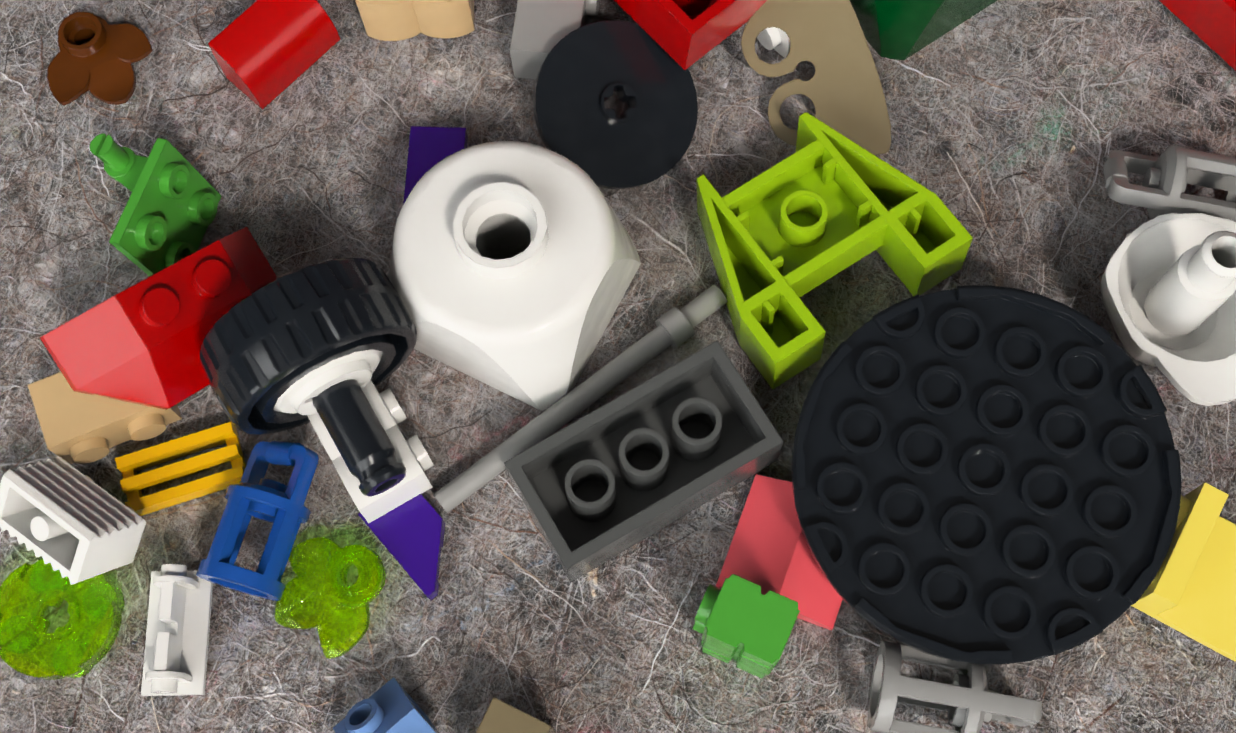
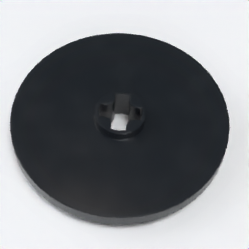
(584, 74)

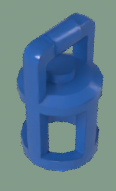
(268, 502)

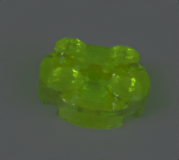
(70, 650)

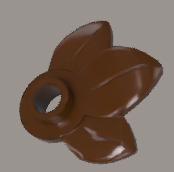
(98, 65)

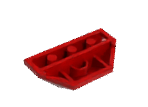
(150, 336)

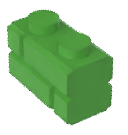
(745, 625)

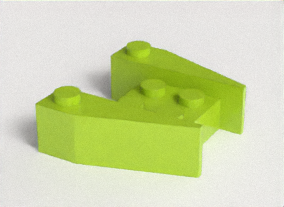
(809, 224)

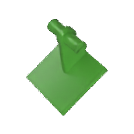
(166, 207)

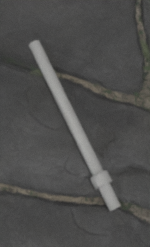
(672, 329)

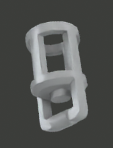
(1167, 179)
(966, 700)

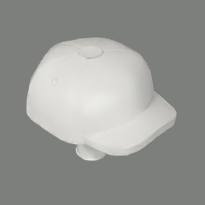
(1176, 302)

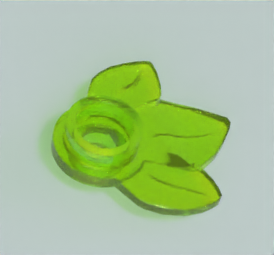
(323, 597)

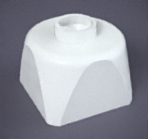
(511, 267)

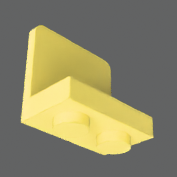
(1198, 576)

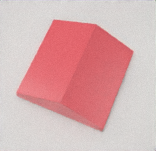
(775, 555)

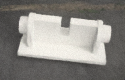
(177, 633)

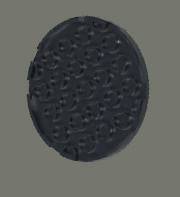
(985, 475)

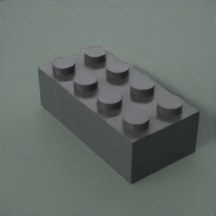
(644, 460)

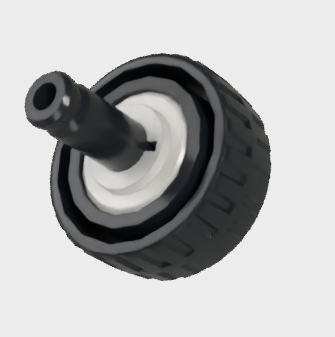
(311, 350)

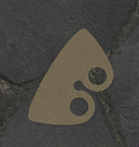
(845, 77)

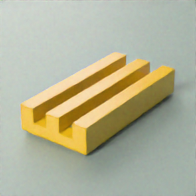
(173, 449)

